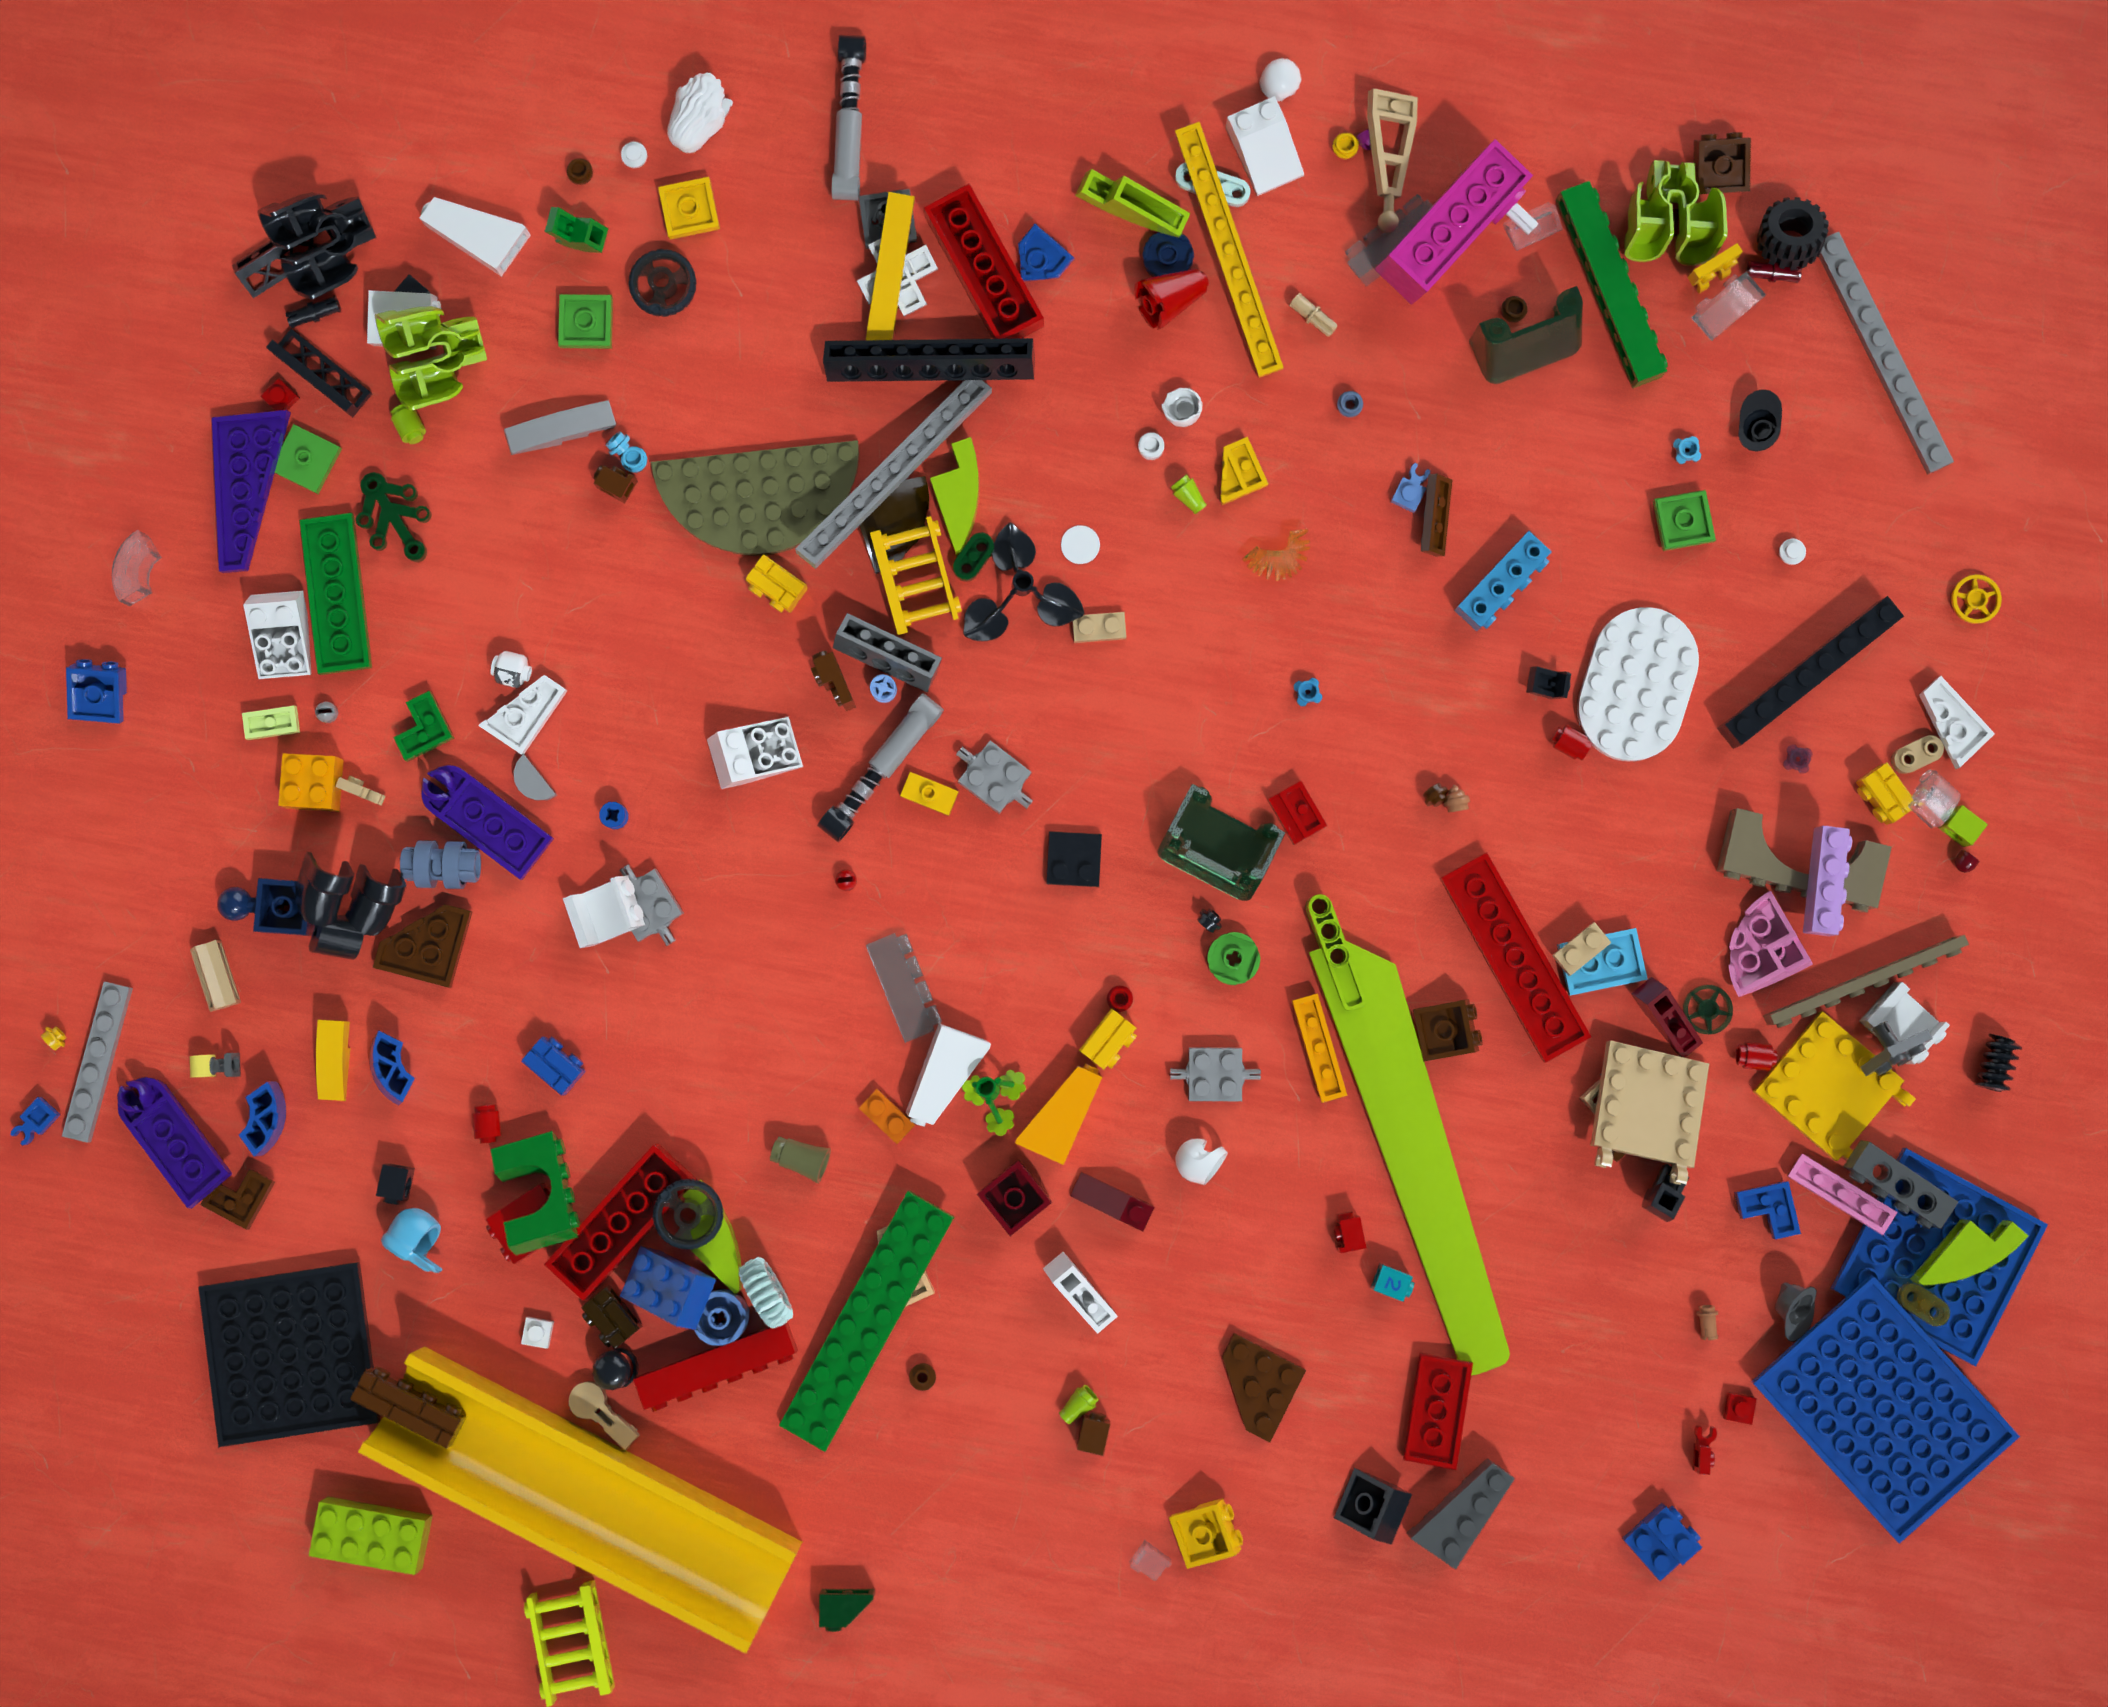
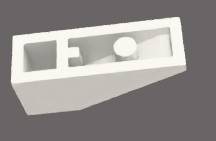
(1079, 1292)

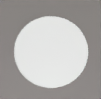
(1080, 544)

